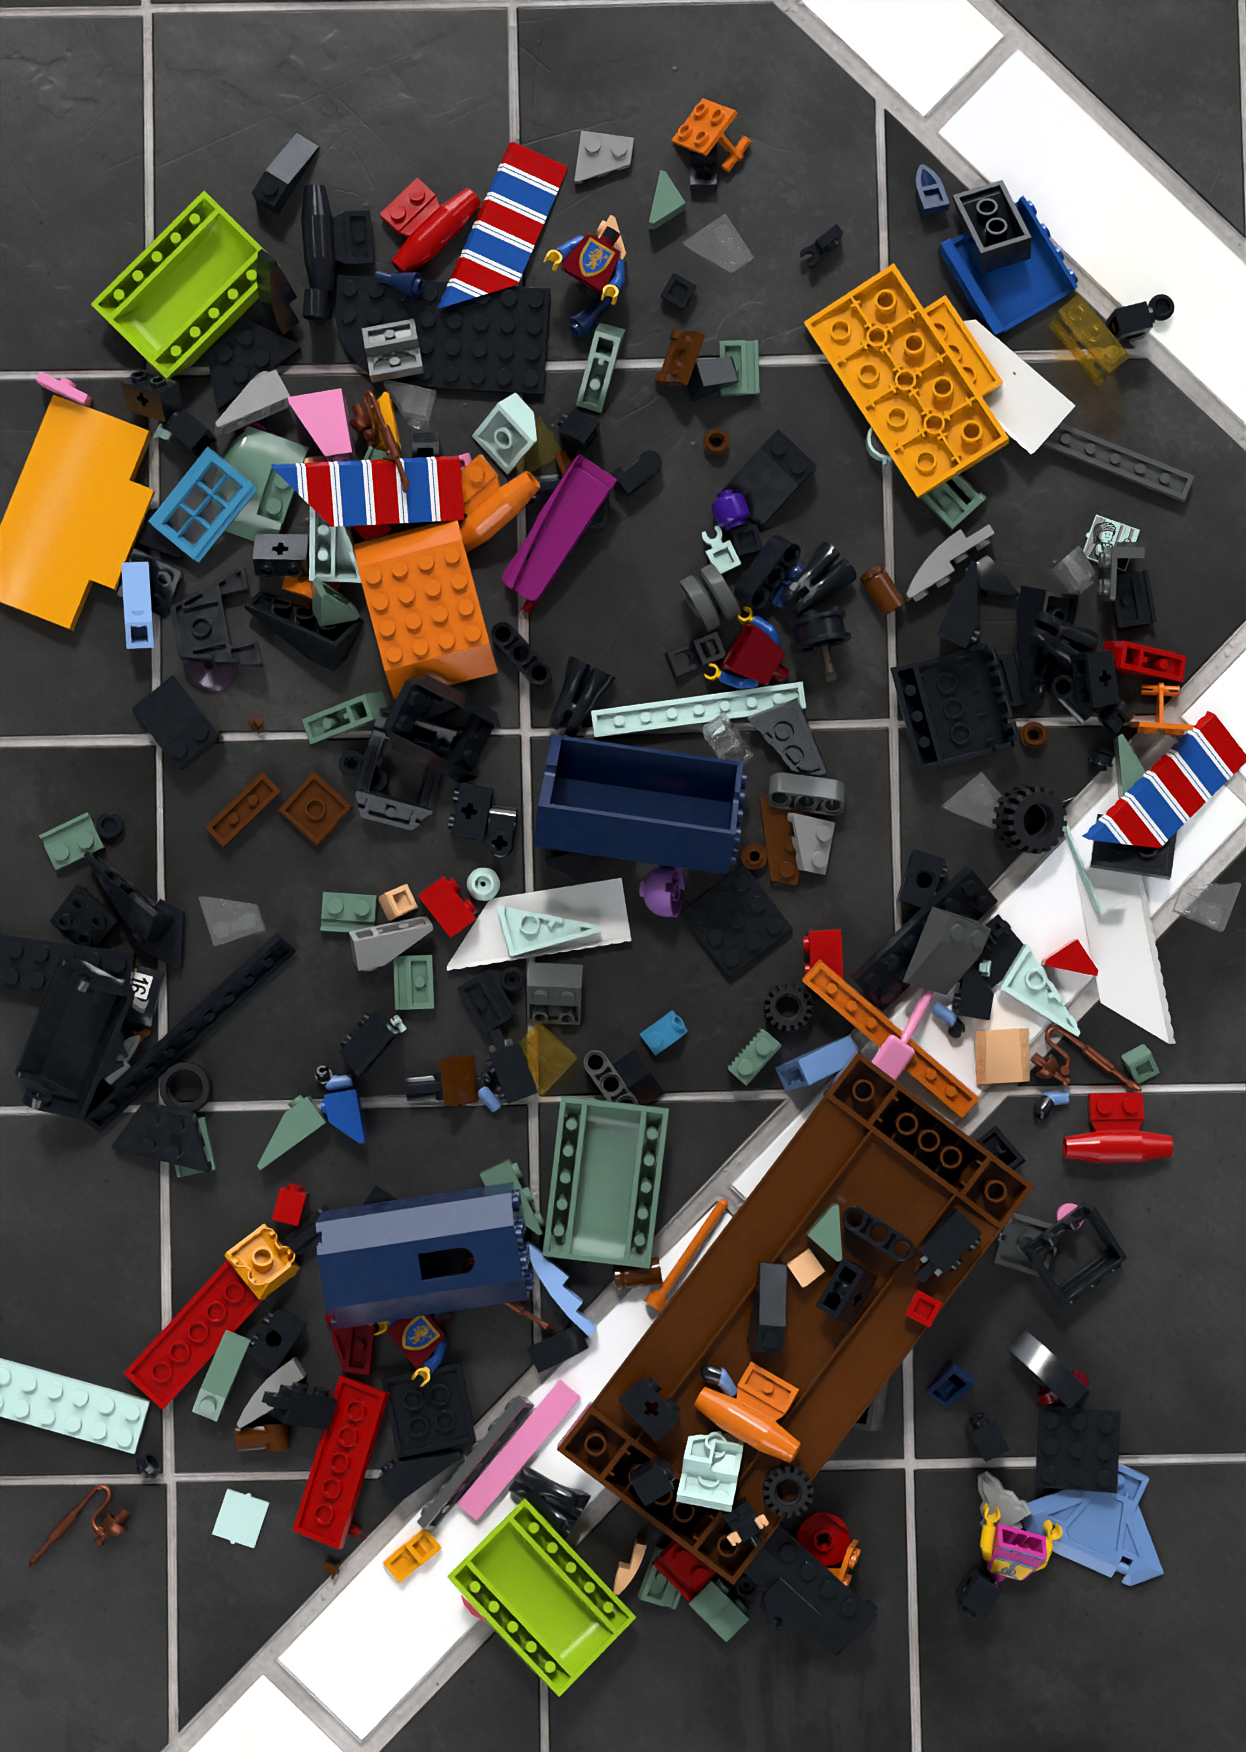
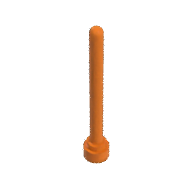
(659, 1297)

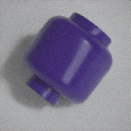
(730, 510)

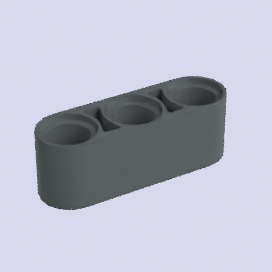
(806, 794)
(605, 1071)

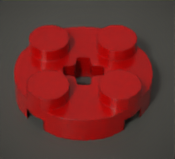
(821, 1523)

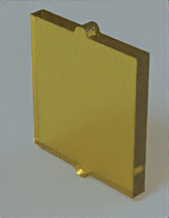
(542, 451)

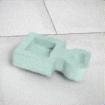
(721, 554)

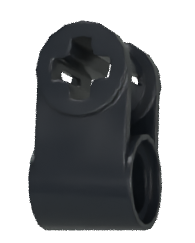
(503, 825)

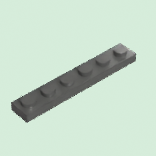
(1120, 461)
(469, 1470)

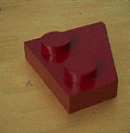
(354, 1346)

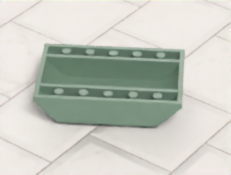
(605, 1182)

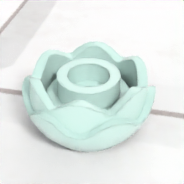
(489, 890)

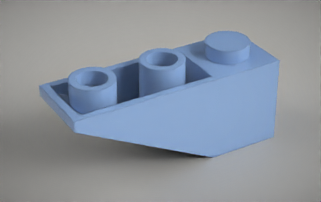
(137, 605)

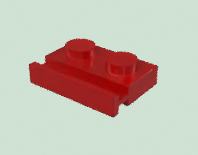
(683, 1569)

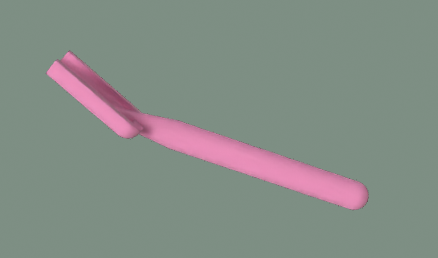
(895, 1052)

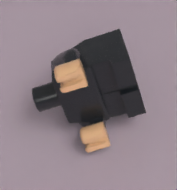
(744, 1523)

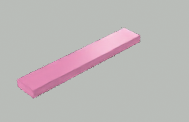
(518, 1449)

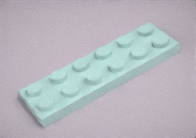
(71, 1406)

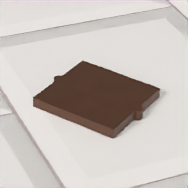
(458, 1080)

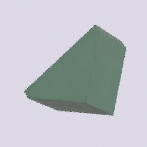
(666, 202)
(330, 605)
(827, 1232)

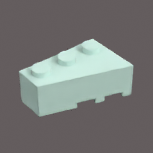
(331, 552)

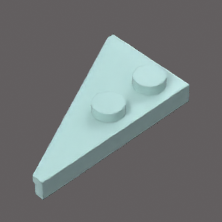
(532, 931)
(1031, 986)

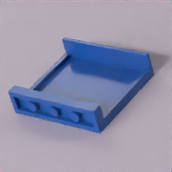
(1015, 291)

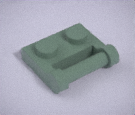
(948, 504)

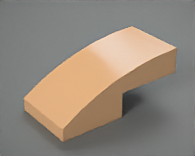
(627, 1571)

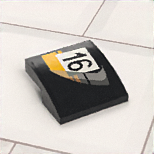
(147, 987)

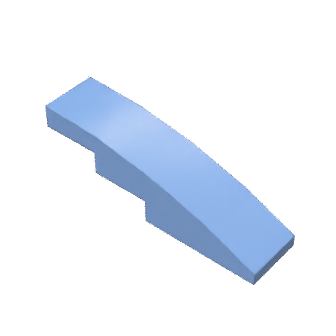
(553, 1279)

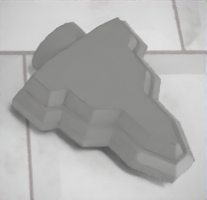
(1010, 1507)

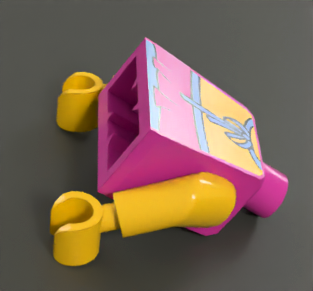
(1015, 1551)

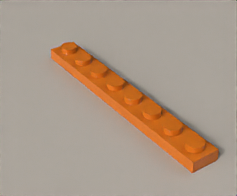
(879, 1027)

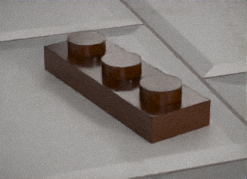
(243, 809)

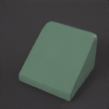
(1140, 1064)

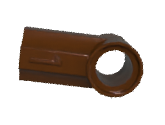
(270, 1436)

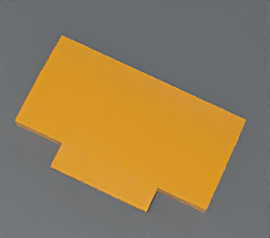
(912, 377)
(72, 512)

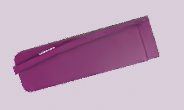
(558, 528)

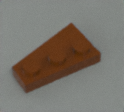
(779, 843)

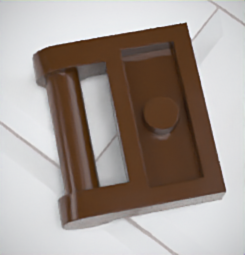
(680, 358)

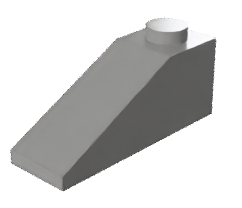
(258, 400)
(384, 942)

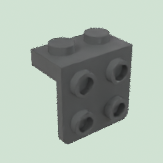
(1108, 563)

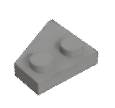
(602, 154)
(811, 842)

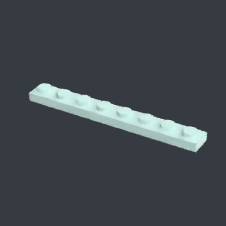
(692, 709)

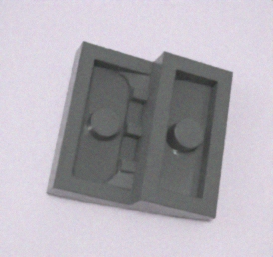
(392, 350)

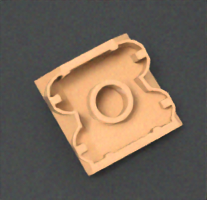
(1002, 1055)

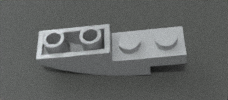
(938, 566)

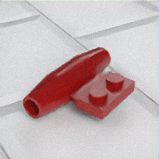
(426, 223)
(1117, 1133)

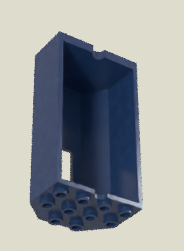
(640, 805)
(374, 1265)

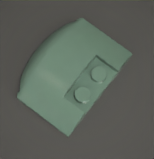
(252, 457)

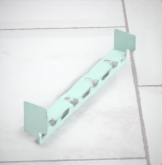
(1080, 864)

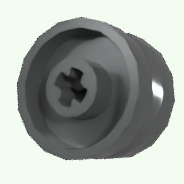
(706, 599)

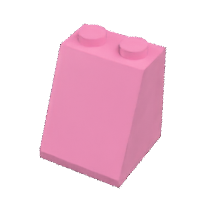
(327, 422)

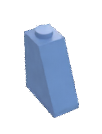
(816, 1064)

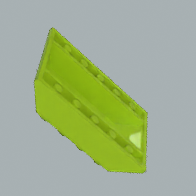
(184, 288)
(541, 1597)

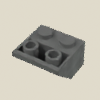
(554, 993)

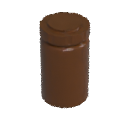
(882, 590)
(637, 1277)

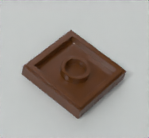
(315, 808)

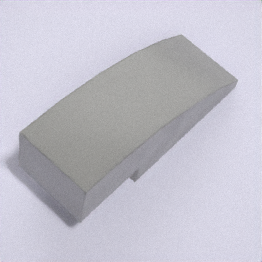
(286, 1374)

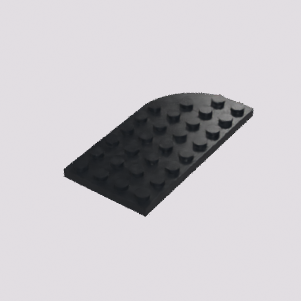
(469, 346)

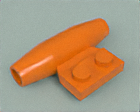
(488, 504)
(753, 1415)

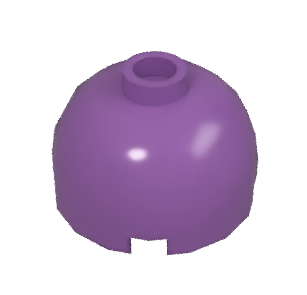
(663, 890)

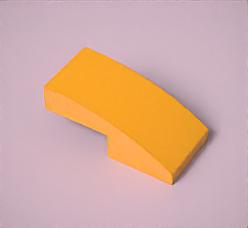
(411, 1555)

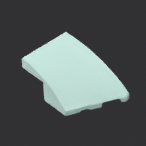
(710, 1470)

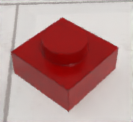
(923, 1308)

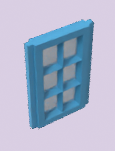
(203, 504)

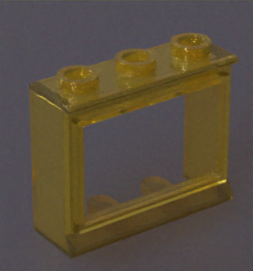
(1093, 335)

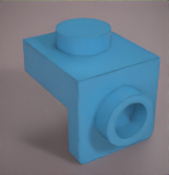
(664, 1032)

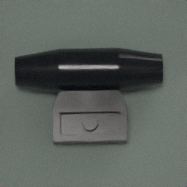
(332, 239)

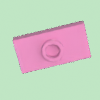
(64, 388)

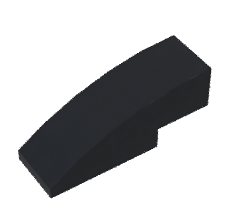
(275, 293)
(1047, 1370)

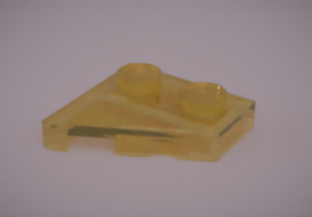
(546, 1056)

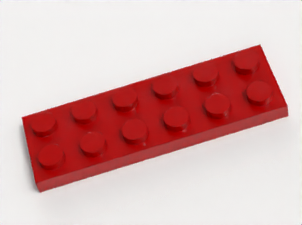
(193, 1336)
(341, 1463)

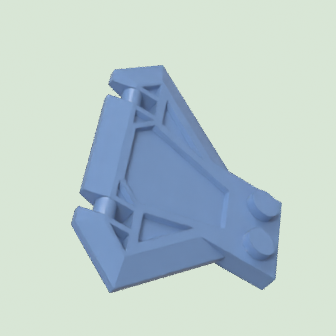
(1101, 1528)

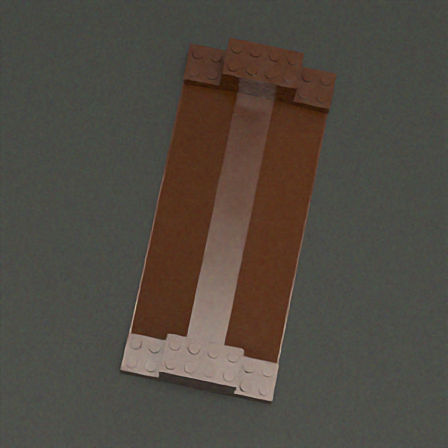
(859, 1147)

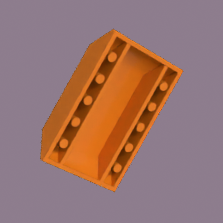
(425, 606)

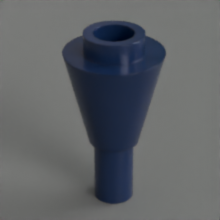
(407, 283)
(584, 321)

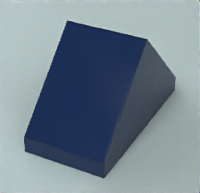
(950, 1384)

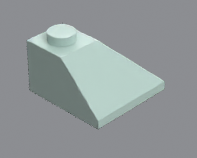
(507, 432)

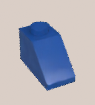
(345, 1113)

